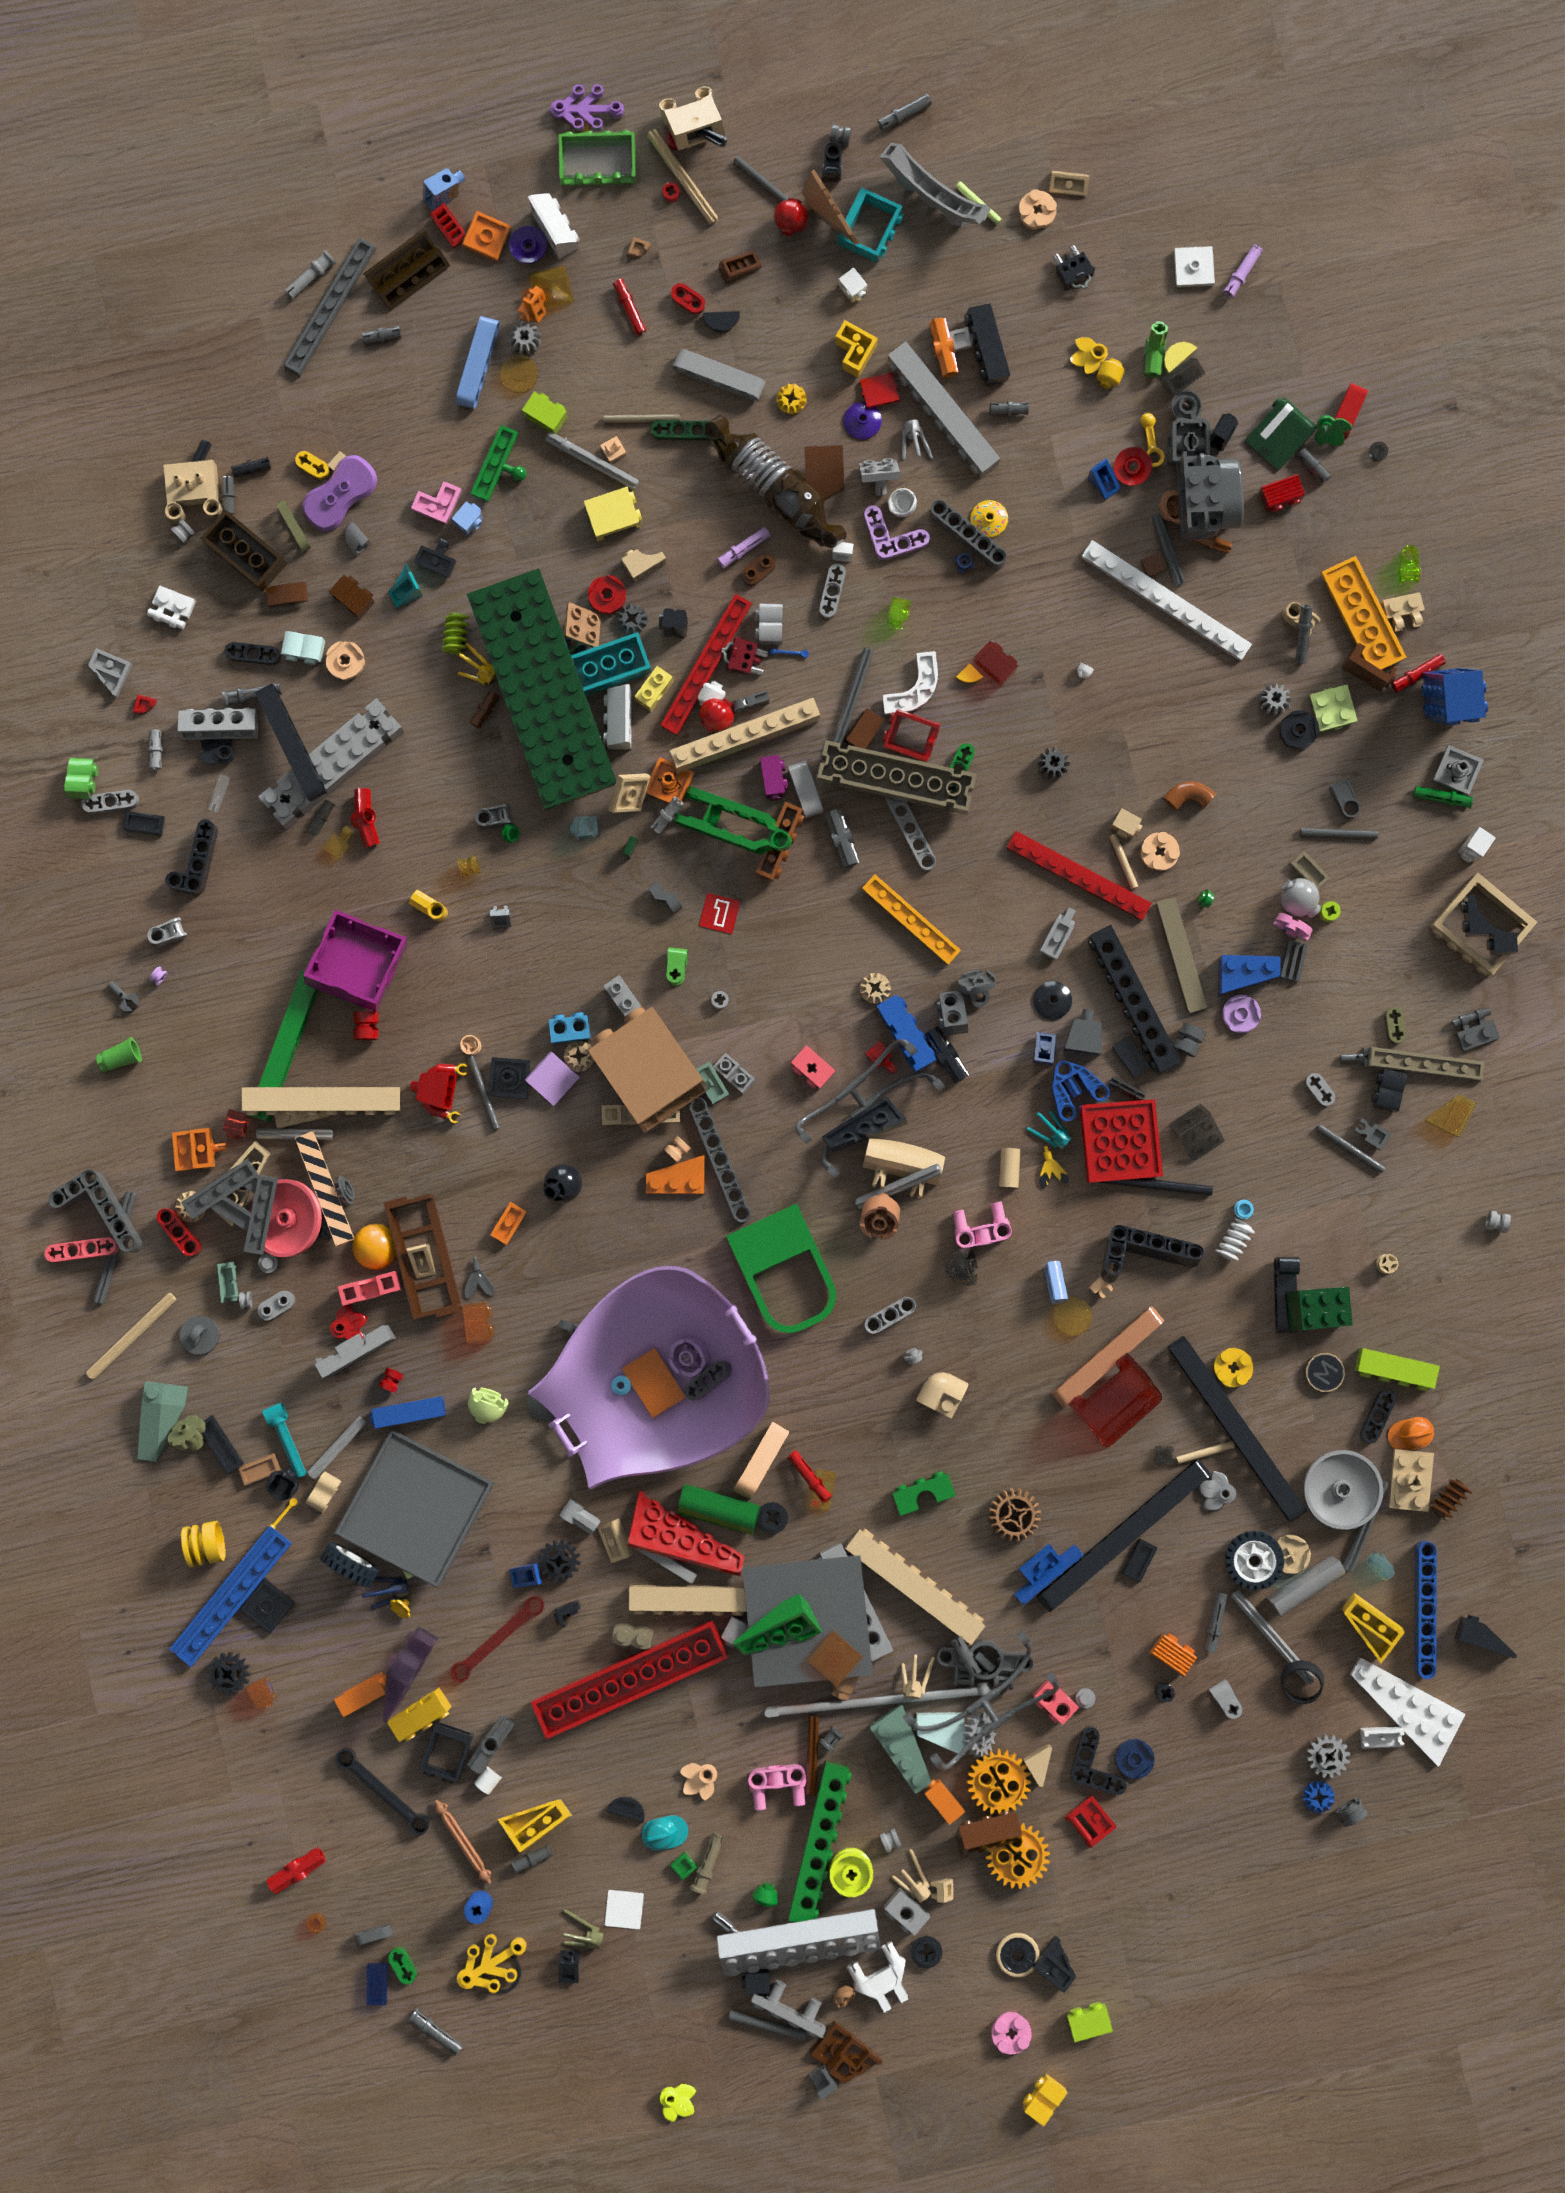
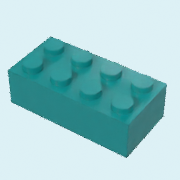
(611, 664)

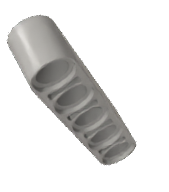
(718, 374)

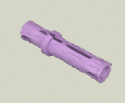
(1238, 278)
(738, 551)

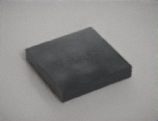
(267, 1605)

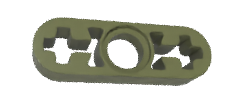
(293, 526)

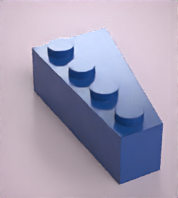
(903, 1026)

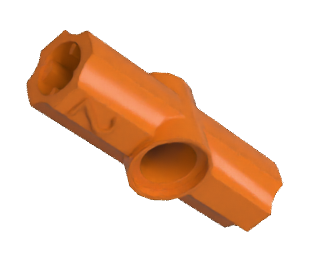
(943, 347)

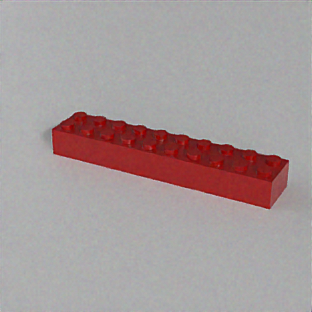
(629, 1679)

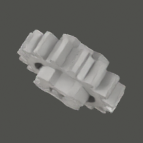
(973, 1728)
(1324, 1762)

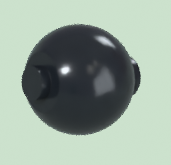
(562, 1183)

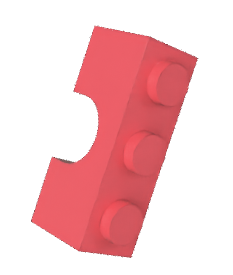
(370, 1288)

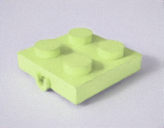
(1333, 708)

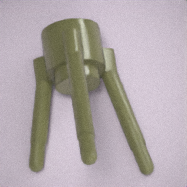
(592, 1940)

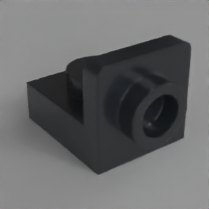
(569, 1609)
(569, 1966)

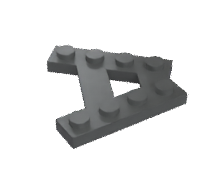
(254, 1222)

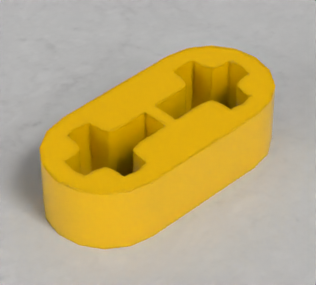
(310, 468)

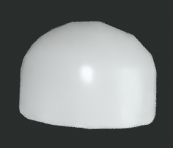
(902, 502)

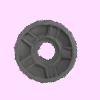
(1351, 1812)

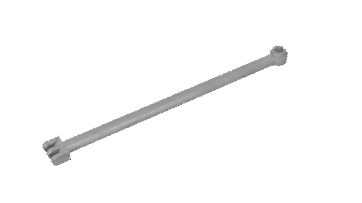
(774, 1711)

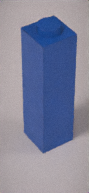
(408, 1412)

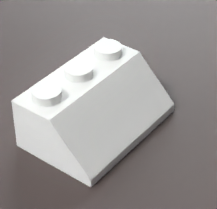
(553, 224)
(618, 718)

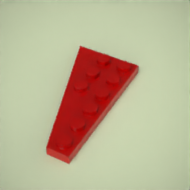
(674, 1537)

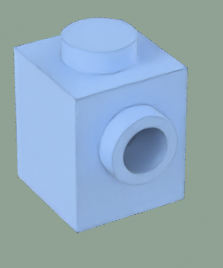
(468, 518)

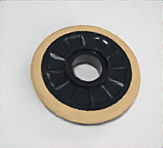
(1014, 1942)

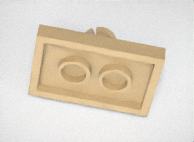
(1410, 1480)

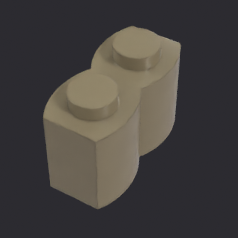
(628, 1635)

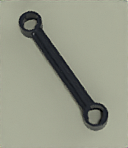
(382, 1791)

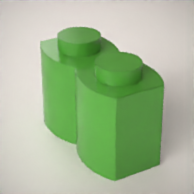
(80, 778)

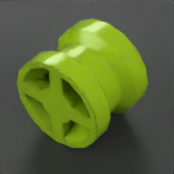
(1327, 914)

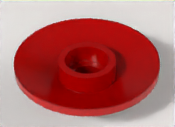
(1123, 464)

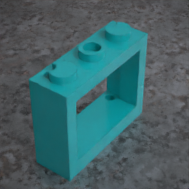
(879, 202)

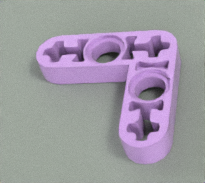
(885, 540)

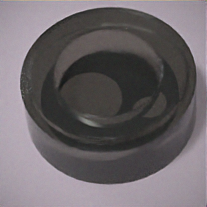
(1378, 451)

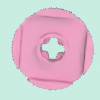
(1293, 927)
(1001, 2027)

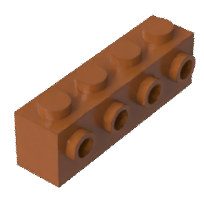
(770, 862)

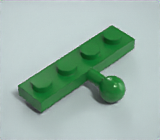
(496, 463)

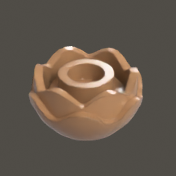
(843, 1996)

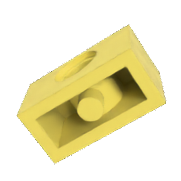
(654, 689)

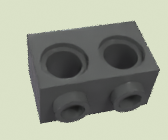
(956, 1012)

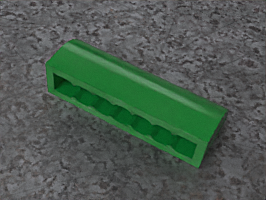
(718, 1509)

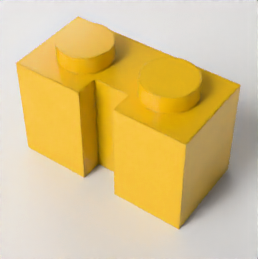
(1044, 2099)

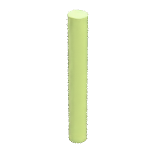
(972, 197)

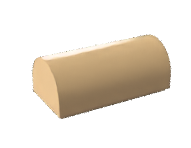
(1009, 1167)

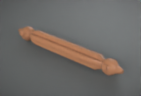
(462, 1841)

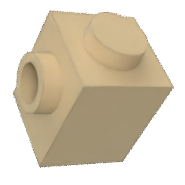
(1126, 824)

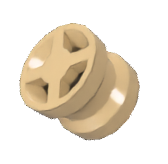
(1391, 1263)

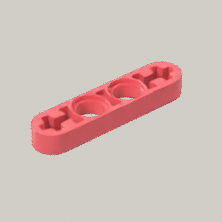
(82, 1252)

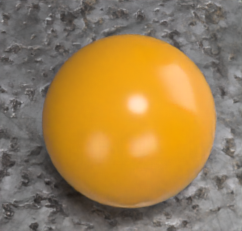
(374, 1247)

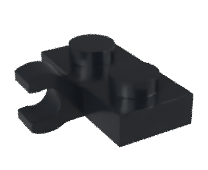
(436, 560)

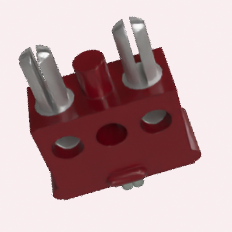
(737, 654)

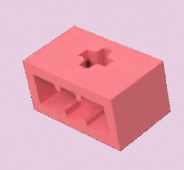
(809, 1057)

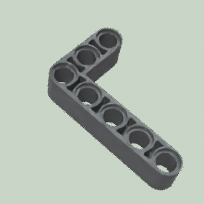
(102, 1205)

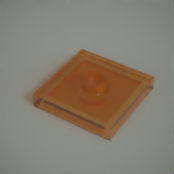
(834, 1658)

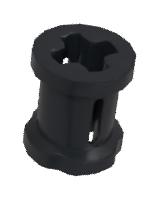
(1165, 1686)

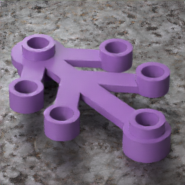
(584, 108)

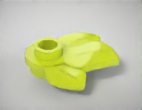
(679, 2103)

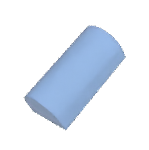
(1055, 1282)

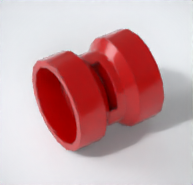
(391, 1380)

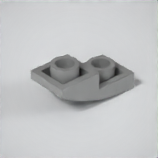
(734, 1073)

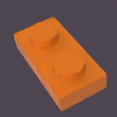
(508, 1223)

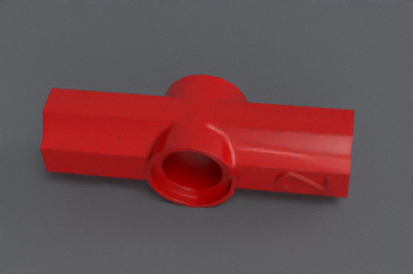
(296, 1870)

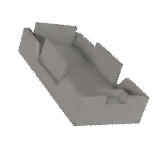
(354, 1350)

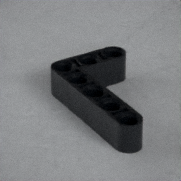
(1146, 1249)

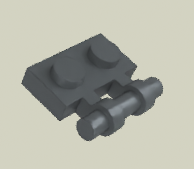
(1476, 1035)

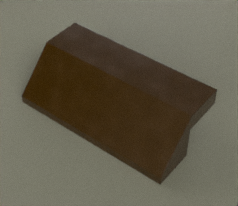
(406, 269)

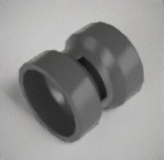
(844, 135)

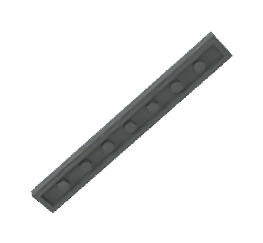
(329, 307)

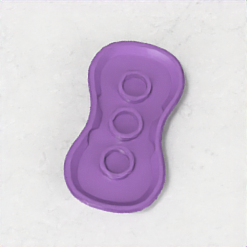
(328, 504)

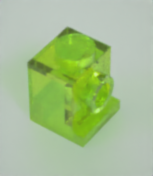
(898, 612)

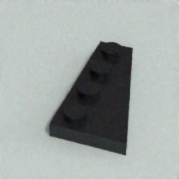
(869, 1123)

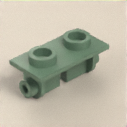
(227, 1282)

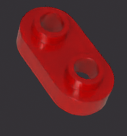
(689, 299)

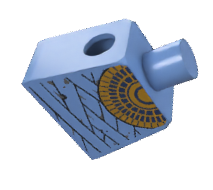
(442, 188)

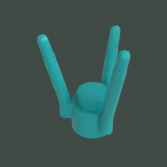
(1060, 1136)

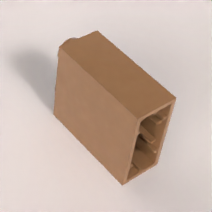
(647, 1068)

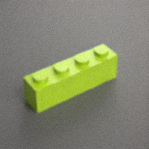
(1396, 1368)

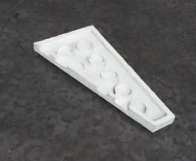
(1422, 1716)

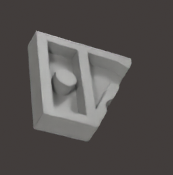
(110, 670)

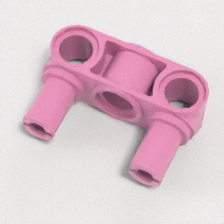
(982, 1234)
(777, 1777)

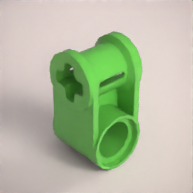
(676, 962)

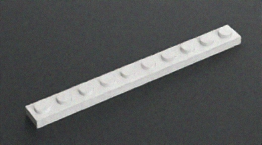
(1166, 600)

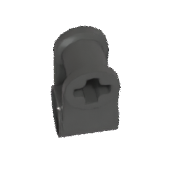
(495, 816)

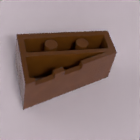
(988, 1833)

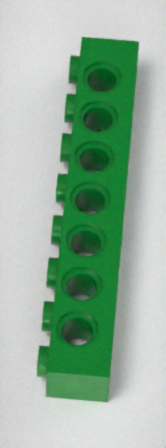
(831, 1772)

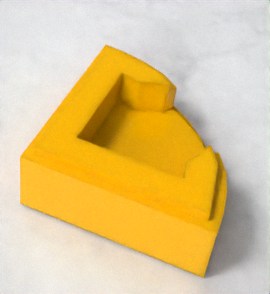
(969, 675)

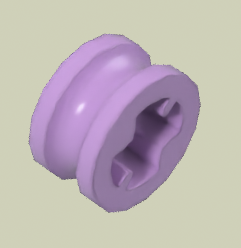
(158, 976)

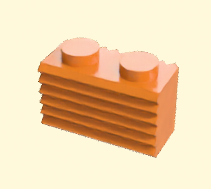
(1173, 1654)

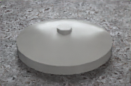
(1343, 1489)

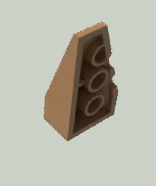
(820, 201)

